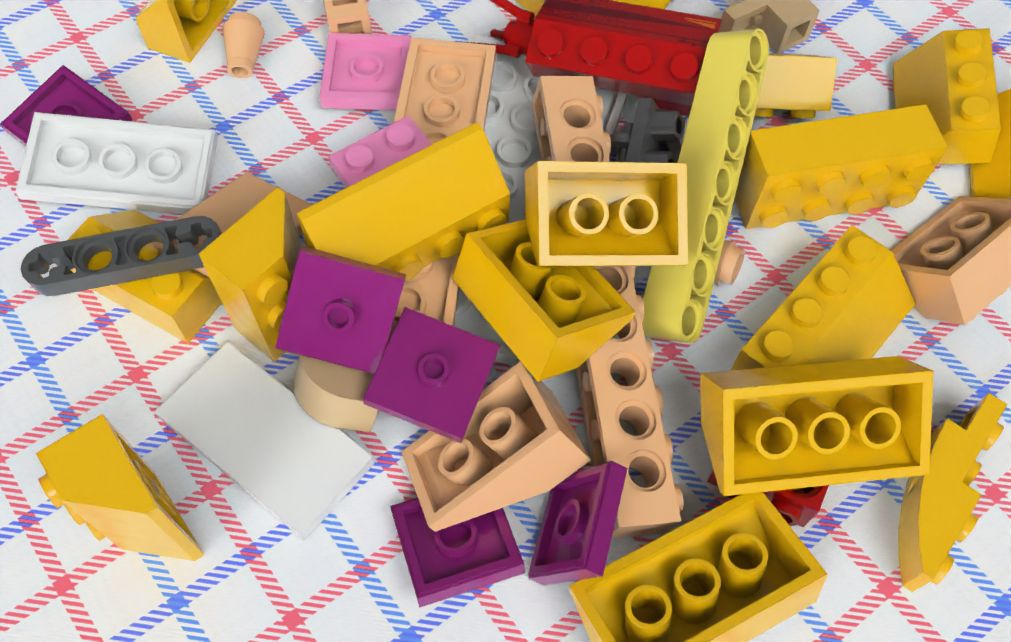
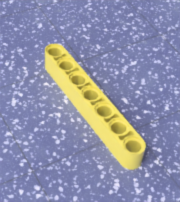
(714, 155)

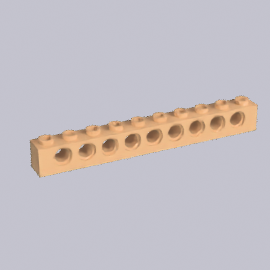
(572, 130)

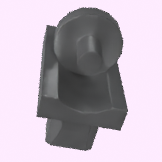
(643, 138)

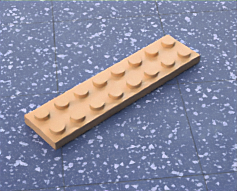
(442, 92)

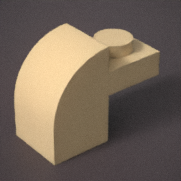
(783, 21)
(334, 394)

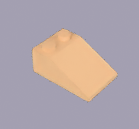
(510, 452)

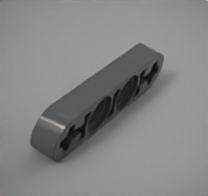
(125, 251)

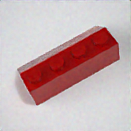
(622, 47)

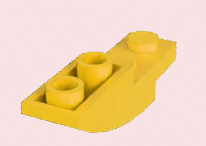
(941, 504)

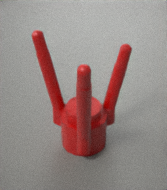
(516, 34)

